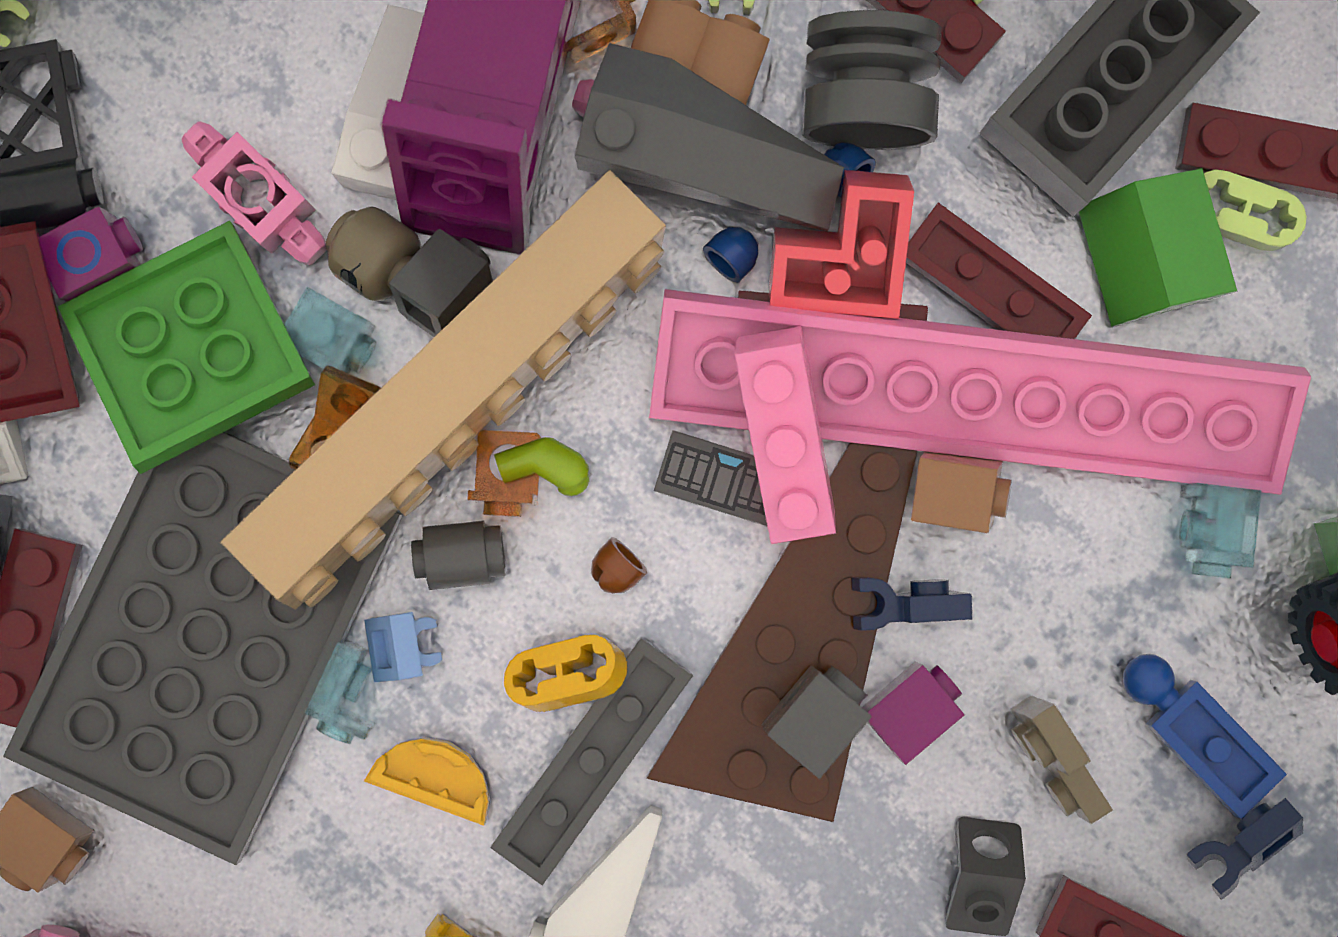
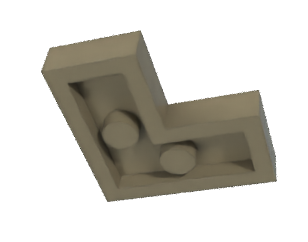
(1051, 742)

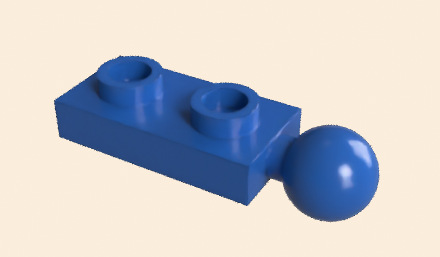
(1203, 735)

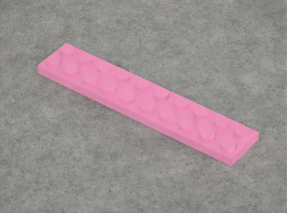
(996, 393)

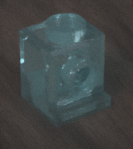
(1219, 528)

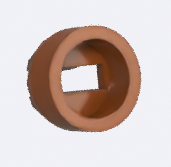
(616, 567)

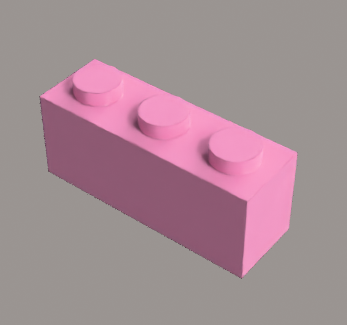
(785, 434)

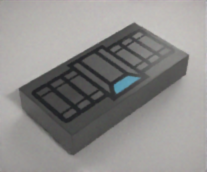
(711, 477)

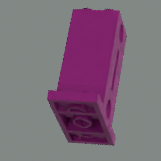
(477, 117)

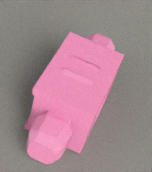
(223, 163)

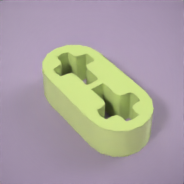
(1259, 198)

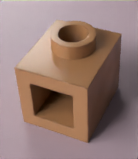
(960, 492)
(39, 842)

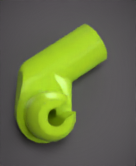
(548, 460)

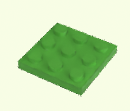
(185, 347)

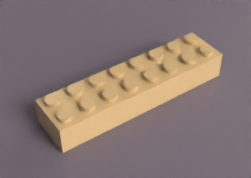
(450, 394)

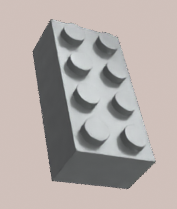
(1110, 89)

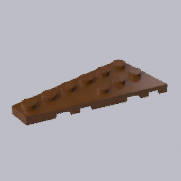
(793, 624)

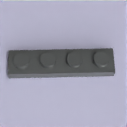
(591, 763)

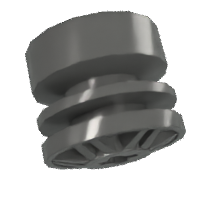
(872, 75)

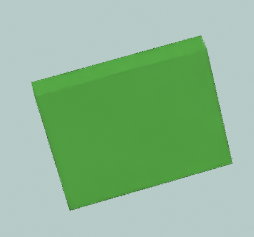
(1157, 246)

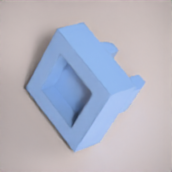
(395, 646)

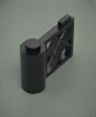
(53, 182)

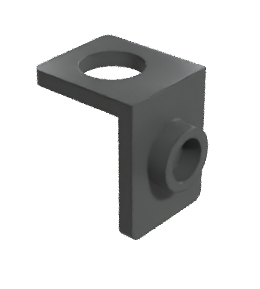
(986, 887)

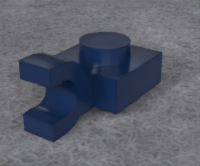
(925, 602)
(1261, 837)

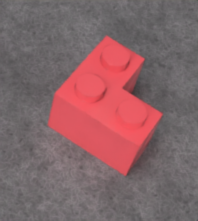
(859, 265)

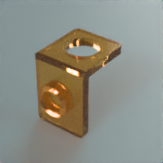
(607, 32)
(337, 400)
(498, 497)

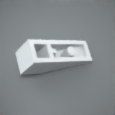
(361, 152)
(606, 894)

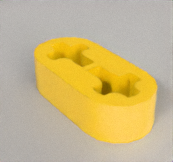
(562, 660)

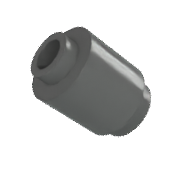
(458, 555)

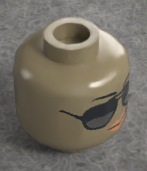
(369, 250)

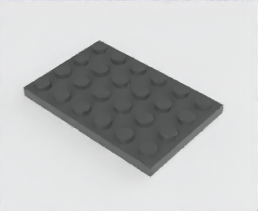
(179, 665)

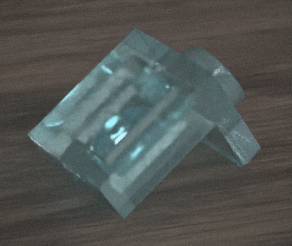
(330, 333)
(342, 680)

